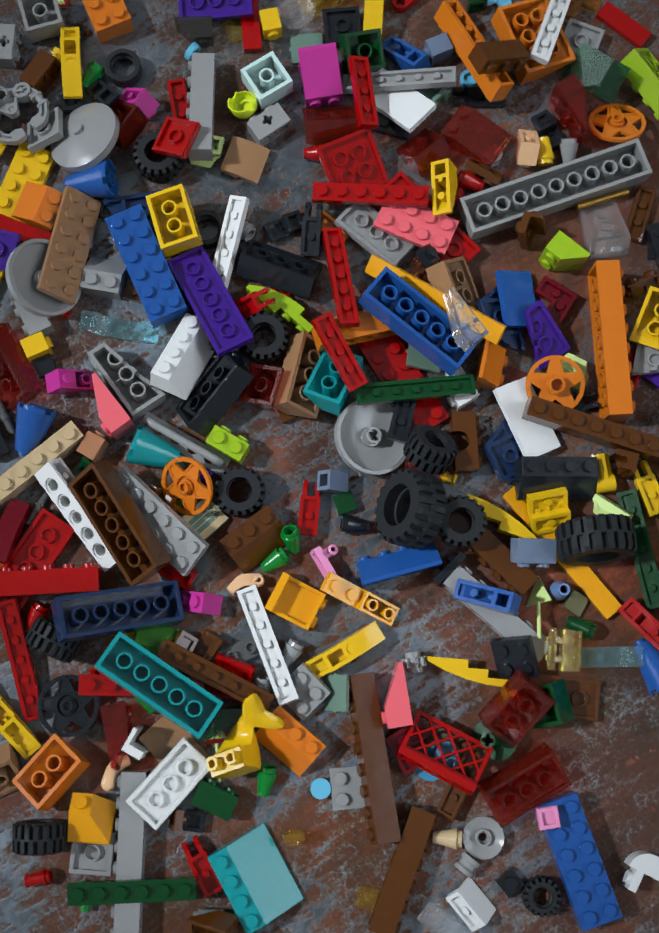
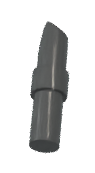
(6, 418)
(37, 508)

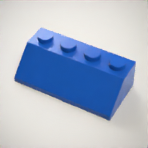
(397, 564)

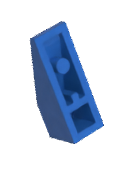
(404, 55)
(487, 597)

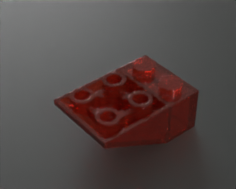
(570, 105)

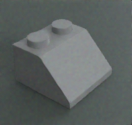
(104, 278)

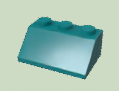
(327, 387)

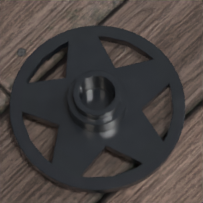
(66, 707)

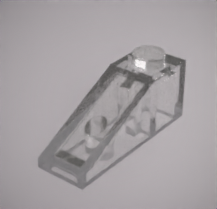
(464, 324)

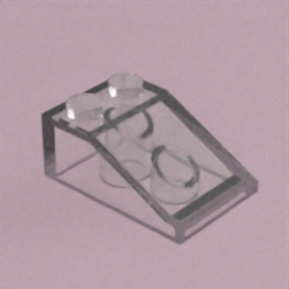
(604, 230)

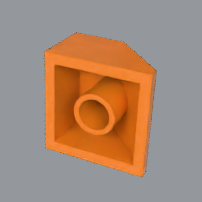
(38, 205)
(490, 366)

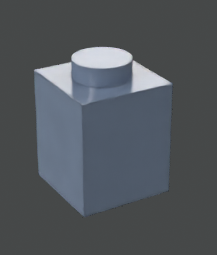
(438, 48)
(332, 481)

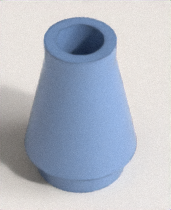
(555, 590)

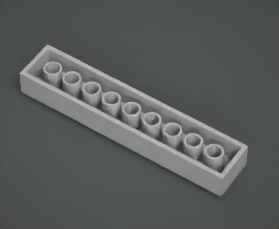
(554, 188)

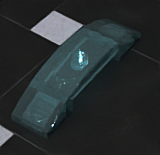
(118, 328)
(612, 657)

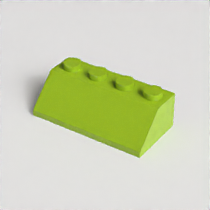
(644, 76)

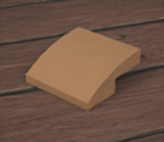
(244, 160)

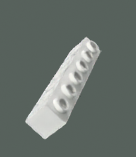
(55, 479)

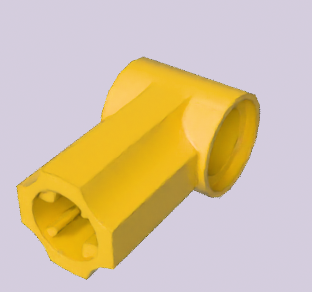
(606, 479)

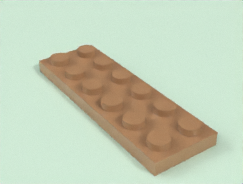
(69, 245)

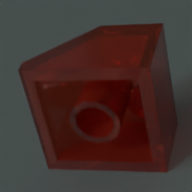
(423, 150)
(263, 387)

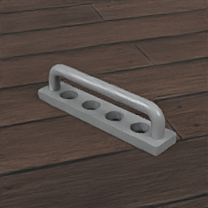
(186, 442)

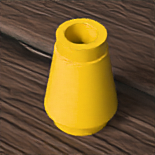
(545, 154)

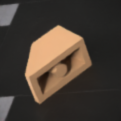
(527, 148)

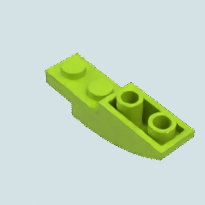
(289, 309)

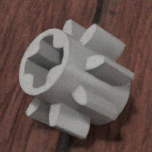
(414, 661)

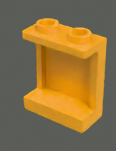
(296, 602)

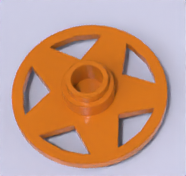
(617, 123)
(556, 383)
(188, 485)

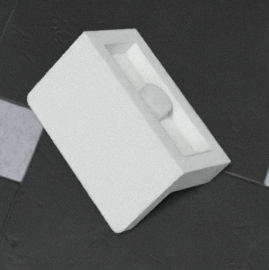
(134, 748)
(471, 905)

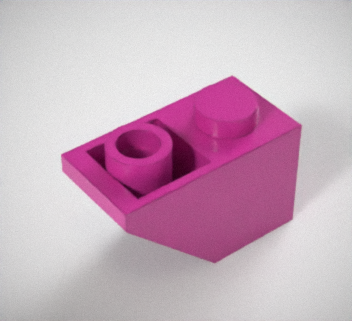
(68, 381)
(201, 602)

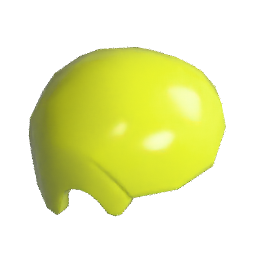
(243, 104)

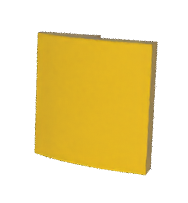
(547, 510)

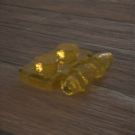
(569, 651)

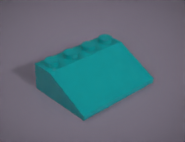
(255, 878)

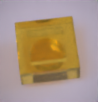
(294, 837)

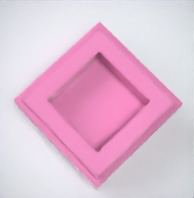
(548, 817)

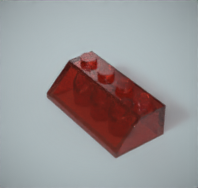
(17, 375)
(523, 784)

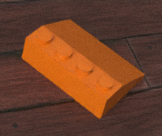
(523, 22)

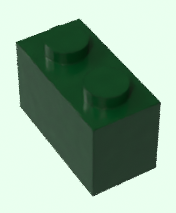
(215, 798)

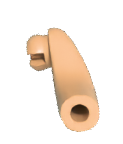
(245, 580)
(110, 775)

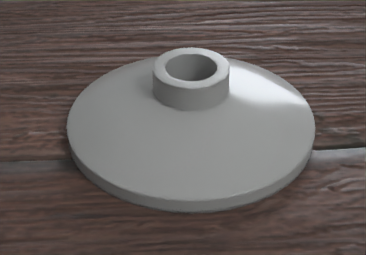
(490, 845)

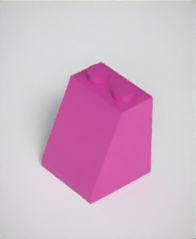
(320, 75)

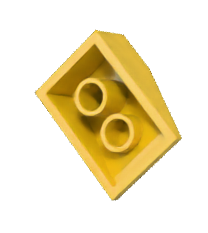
(647, 324)

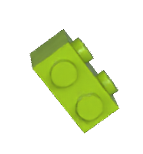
(227, 444)

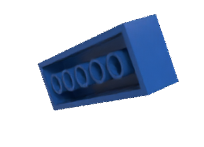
(146, 266)
(414, 320)
(580, 865)

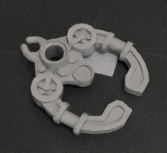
(9, 106)

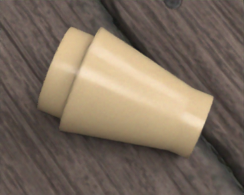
(450, 838)

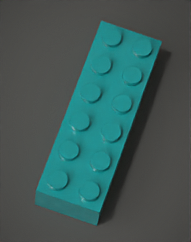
(158, 685)

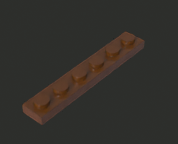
(211, 673)

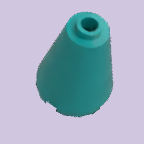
(151, 450)

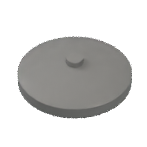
(88, 137)
(22, 277)
(363, 440)

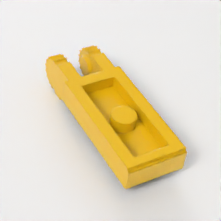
(647, 489)

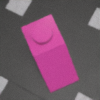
(142, 99)

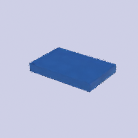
(515, 295)

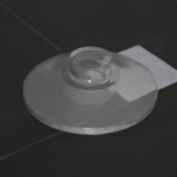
(288, 10)

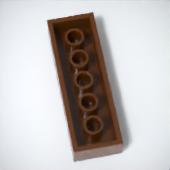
(119, 522)

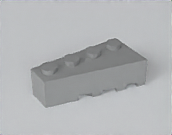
(125, 382)

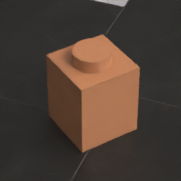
(93, 445)

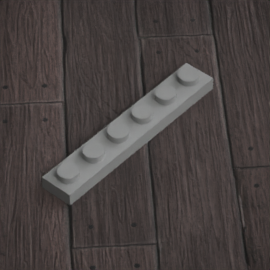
(408, 79)

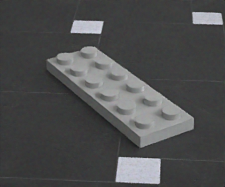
(176, 536)

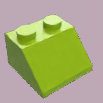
(563, 254)

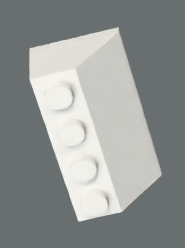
(182, 359)

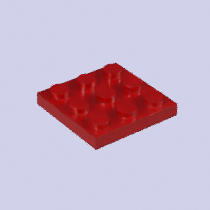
(353, 159)

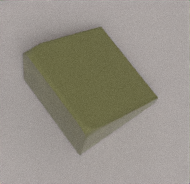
(575, 603)

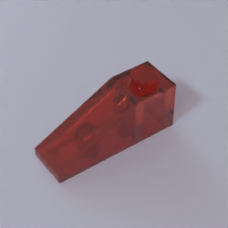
(117, 727)

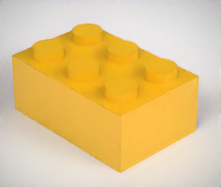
(174, 220)

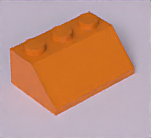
(291, 744)
(50, 773)

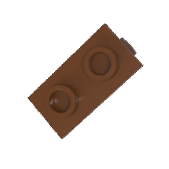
(634, 284)

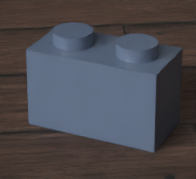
(533, 550)

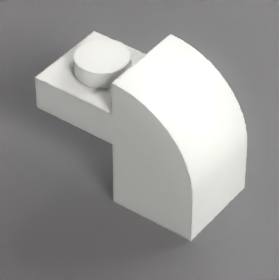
(641, 863)

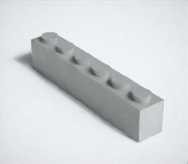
(202, 103)
(501, 623)

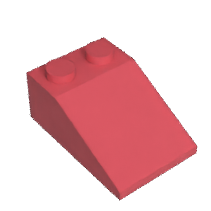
(114, 418)
(396, 704)

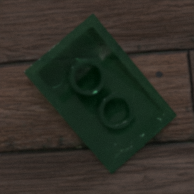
(598, 72)

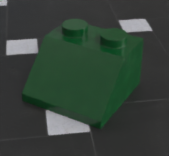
(365, 44)
(561, 710)

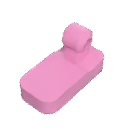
(321, 558)

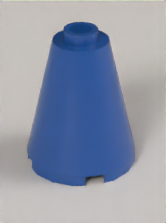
(96, 181)
(31, 426)
(650, 671)

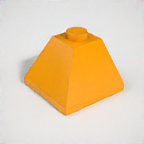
(90, 819)

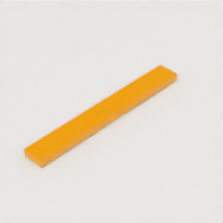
(377, 264)
(581, 575)

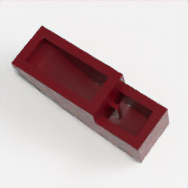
(11, 527)

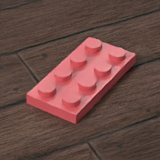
(417, 226)

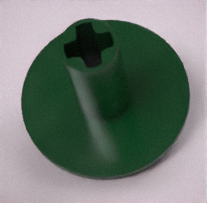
(501, 749)

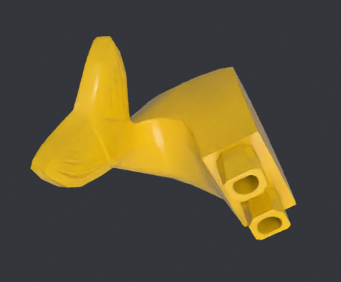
(240, 749)

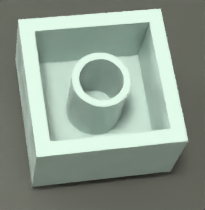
(267, 80)

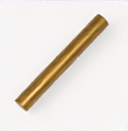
(601, 199)

